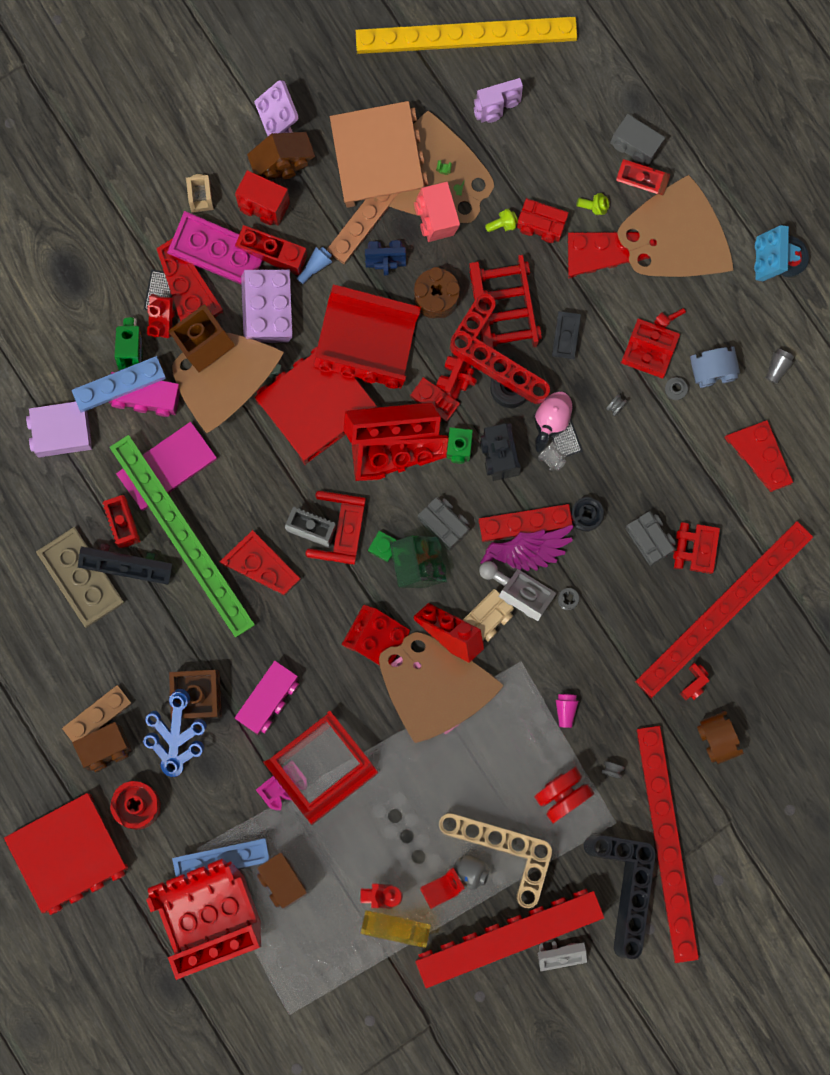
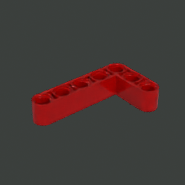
(492, 356)

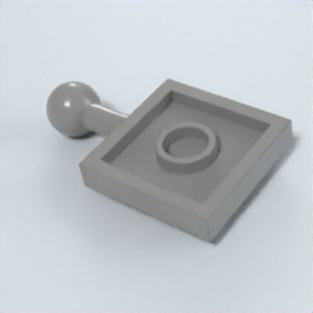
(520, 590)

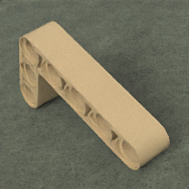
(505, 846)

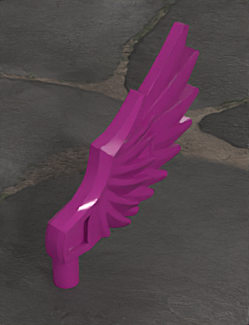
(530, 549)

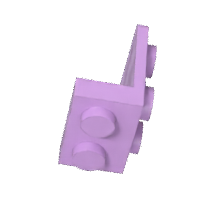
(277, 109)

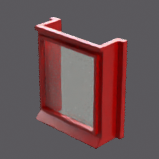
(321, 768)

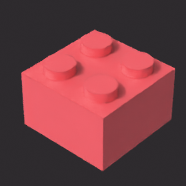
(437, 212)

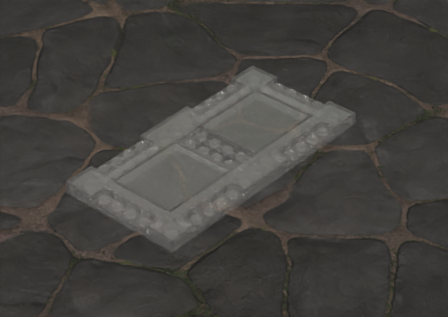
(476, 771)

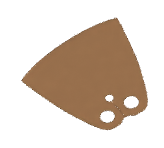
(442, 144)
(685, 232)
(227, 381)
(439, 692)

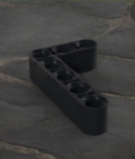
(629, 888)

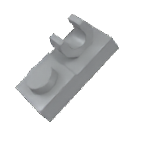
(562, 957)

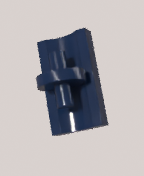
(385, 257)

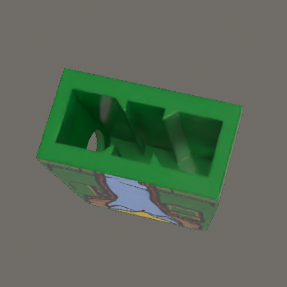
(128, 344)

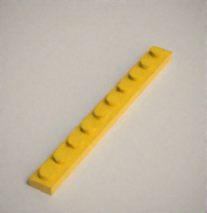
(466, 35)

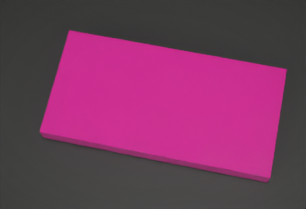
(211, 248)
(173, 461)

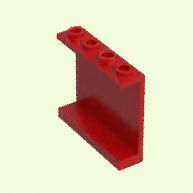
(366, 337)
(311, 406)
(66, 854)

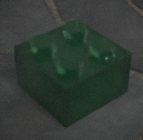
(418, 562)

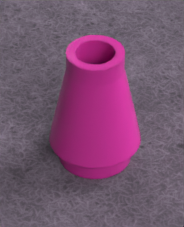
(566, 709)

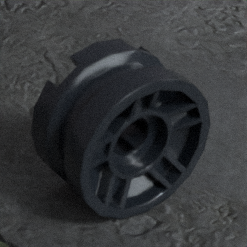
(584, 523)

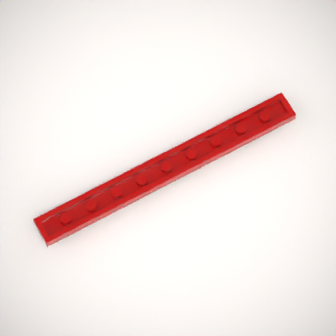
(723, 609)
(667, 844)

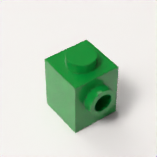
(459, 445)

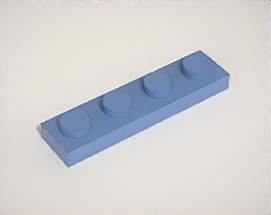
(118, 384)
(240, 855)

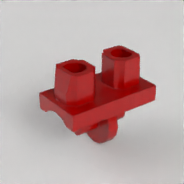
(160, 316)
(459, 379)
(381, 896)

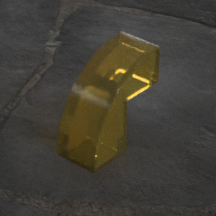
(395, 929)

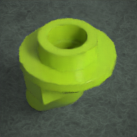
(598, 205)
(507, 220)

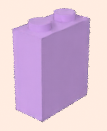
(58, 429)

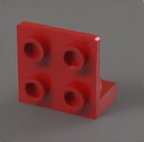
(374, 633)

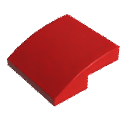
(650, 348)

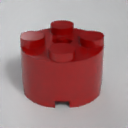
(148, 809)

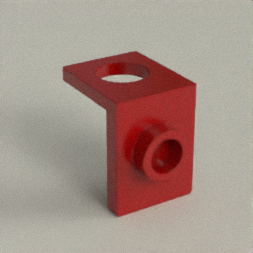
(442, 889)

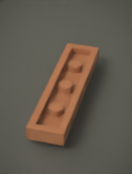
(359, 227)

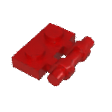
(703, 550)

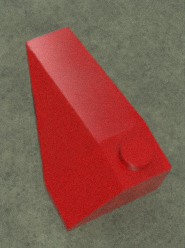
(377, 459)

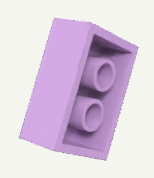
(266, 305)

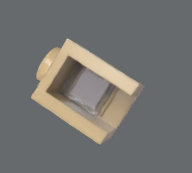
(199, 193)

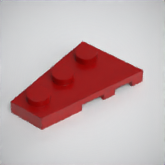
(260, 563)

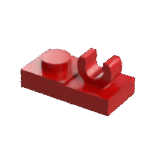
(429, 393)

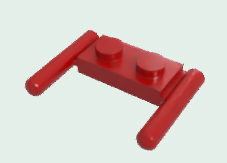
(347, 530)

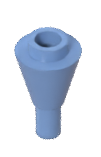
(317, 261)

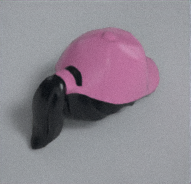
(552, 418)

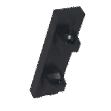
(124, 565)

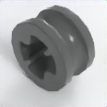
(616, 405)
(567, 591)
(613, 770)

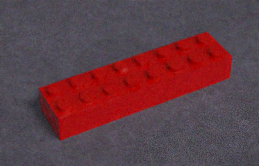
(509, 939)

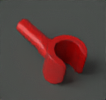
(663, 321)

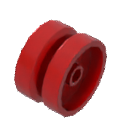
(563, 794)

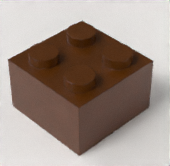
(281, 155)
(201, 338)
(203, 692)
(102, 747)
(282, 881)

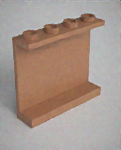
(378, 152)

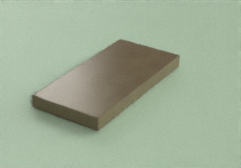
(86, 590)

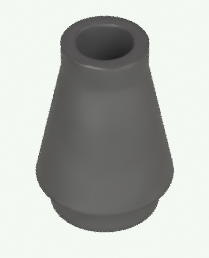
(779, 364)

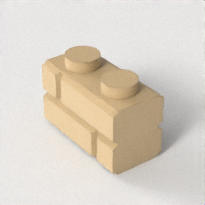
(490, 614)

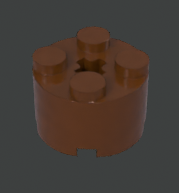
(434, 281)
(720, 737)

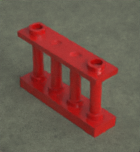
(478, 276)

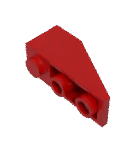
(272, 250)
(451, 632)

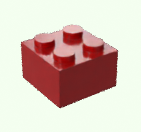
(262, 198)

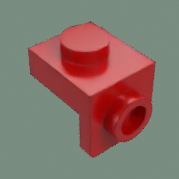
(695, 689)

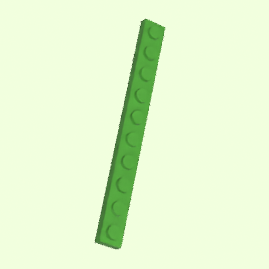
(182, 536)

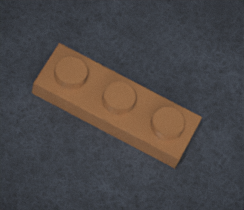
(97, 714)

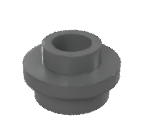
(671, 393)

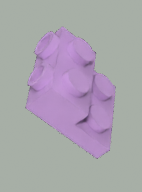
(492, 100)

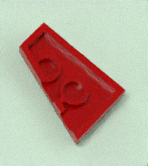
(762, 454)

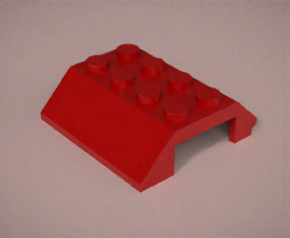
(206, 916)

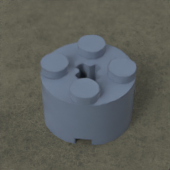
(714, 366)

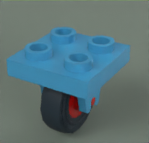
(779, 254)

